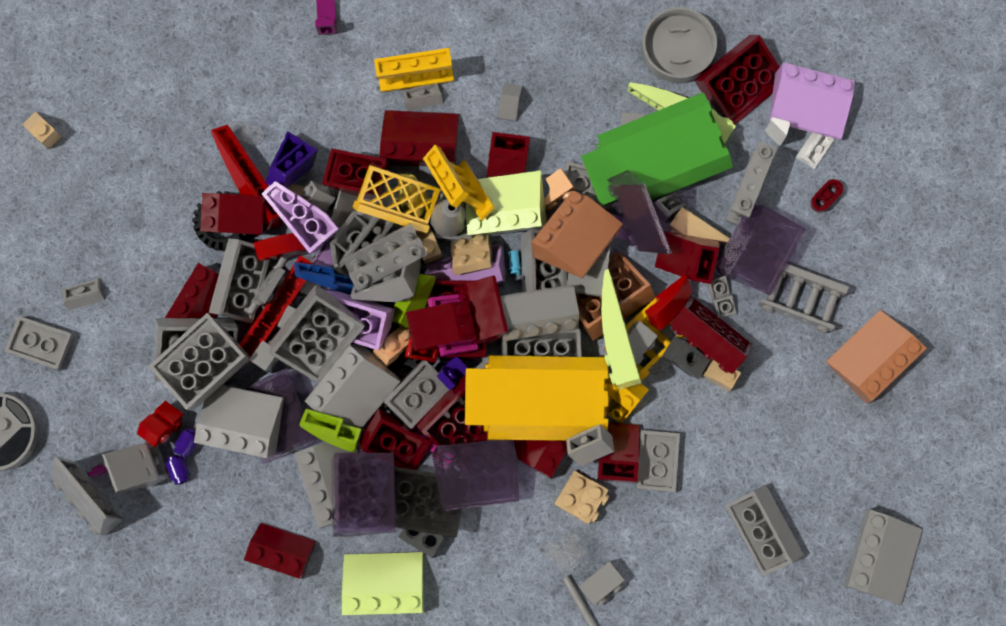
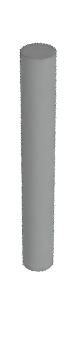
(579, 601)

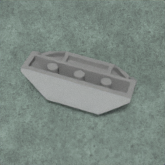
(354, 234)

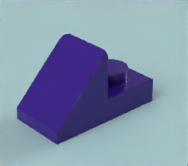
(452, 372)

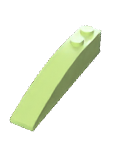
(662, 98)
(616, 338)

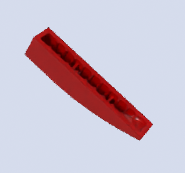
(243, 171)
(267, 321)

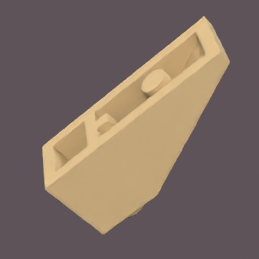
(691, 225)

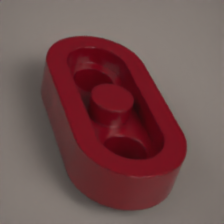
(826, 196)

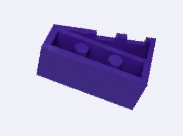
(291, 161)

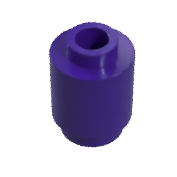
(185, 443)
(177, 469)

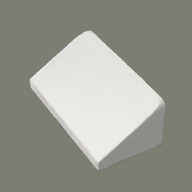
(777, 129)
(814, 149)

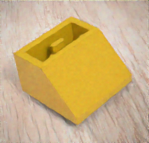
(623, 401)

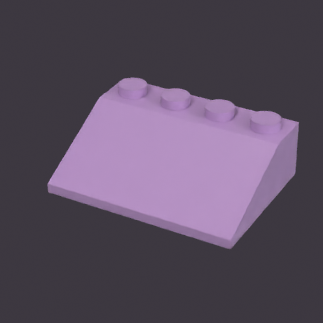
(812, 100)

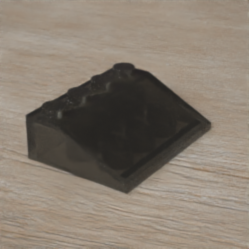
(420, 505)

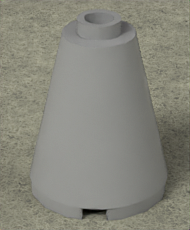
(447, 219)

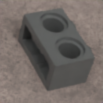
(419, 542)

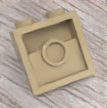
(471, 254)
(582, 498)

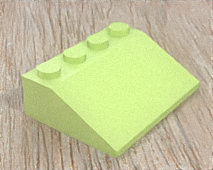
(517, 205)
(382, 583)

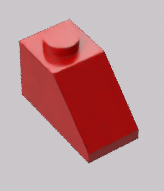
(426, 355)

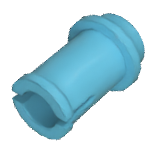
(514, 263)

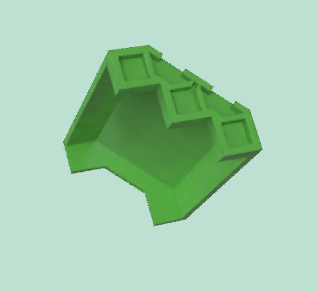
(661, 150)

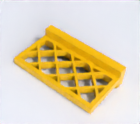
(390, 214)

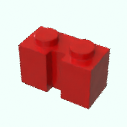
(159, 425)

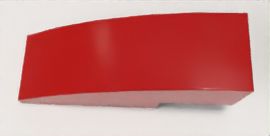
(279, 246)
(669, 303)

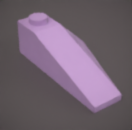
(305, 220)
(443, 268)

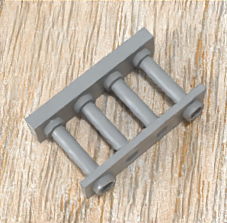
(751, 183)
(384, 256)
(817, 284)

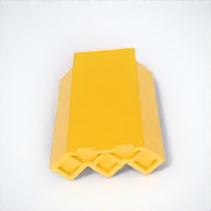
(537, 396)

